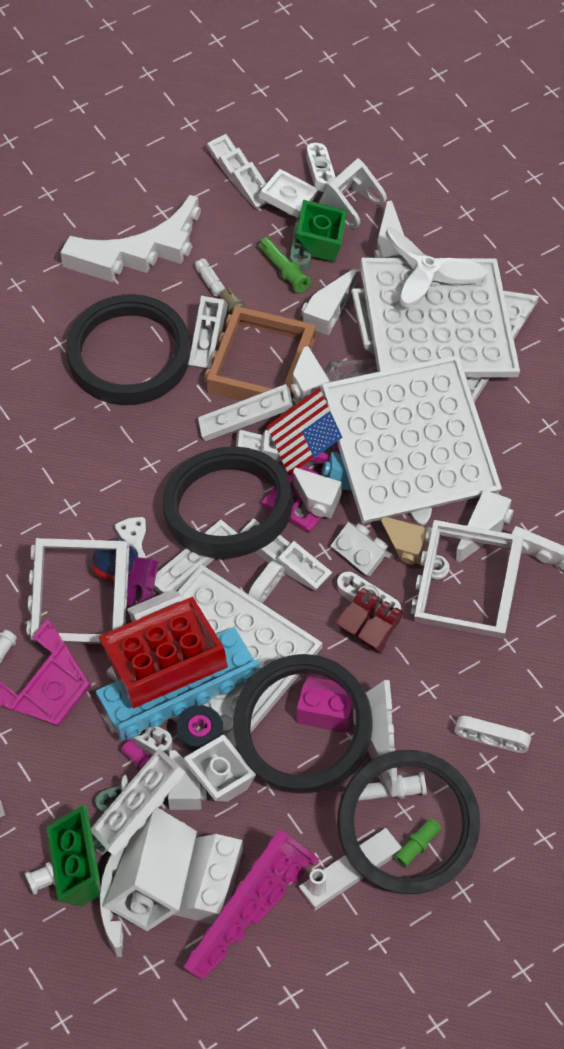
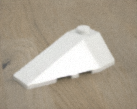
(382, 730)

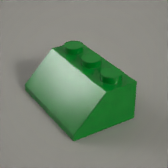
(74, 858)

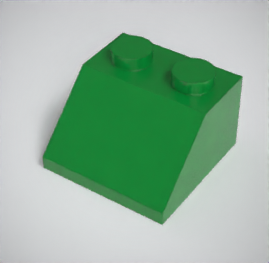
(321, 229)

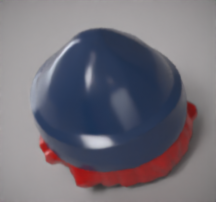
(105, 561)

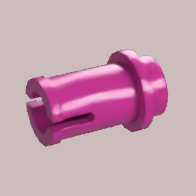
(136, 754)

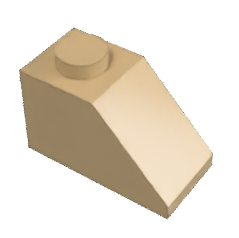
(406, 539)

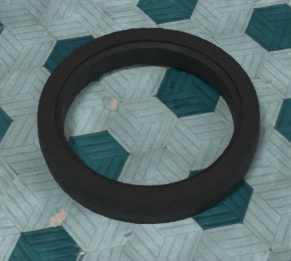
(131, 393)
(230, 545)
(268, 676)
(467, 803)

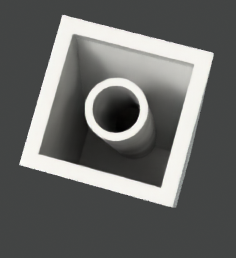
(152, 871)

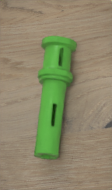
(289, 270)

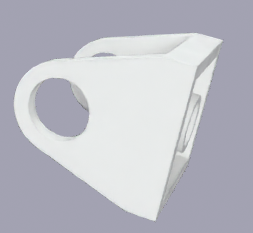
(359, 179)

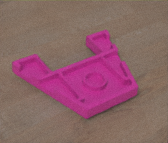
(54, 687)

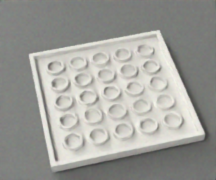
(443, 324)
(411, 438)
(261, 629)

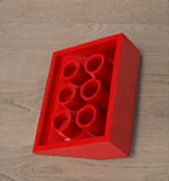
(164, 652)

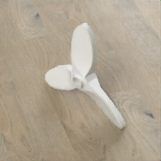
(429, 269)

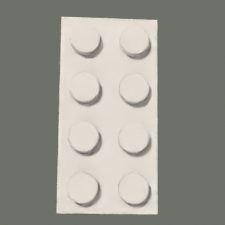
(137, 802)

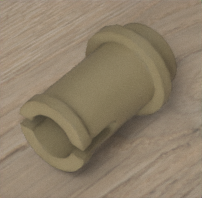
(231, 299)

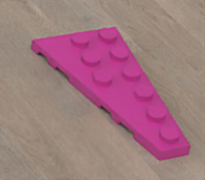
(253, 899)

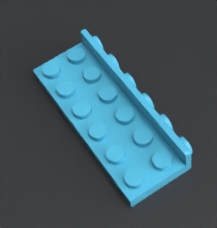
(130, 721)

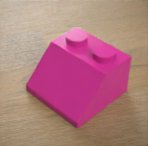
(324, 705)

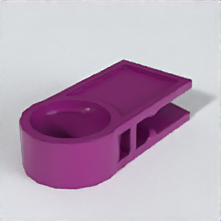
(141, 576)

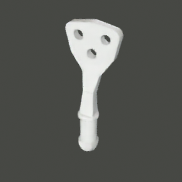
(131, 527)

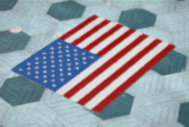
(304, 431)

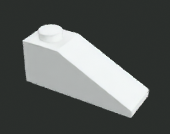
(384, 247)
(329, 302)
(207, 331)
(490, 514)

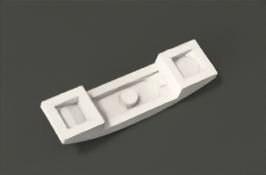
(112, 928)

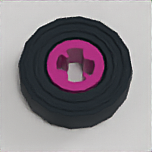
(191, 719)

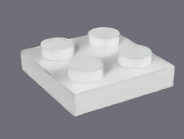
(287, 192)

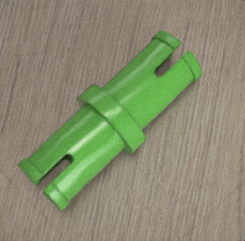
(417, 842)

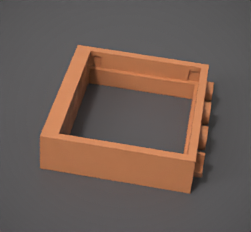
(242, 316)

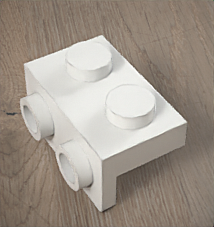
(361, 548)

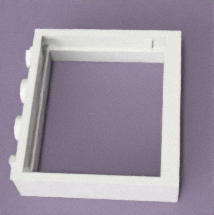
(474, 534)
(36, 580)

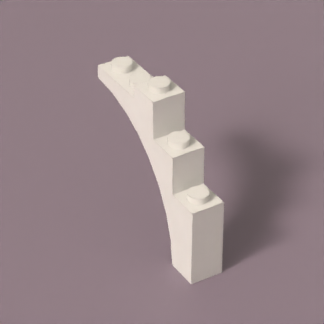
(107, 257)

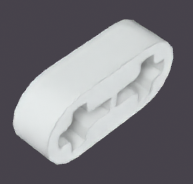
(267, 581)

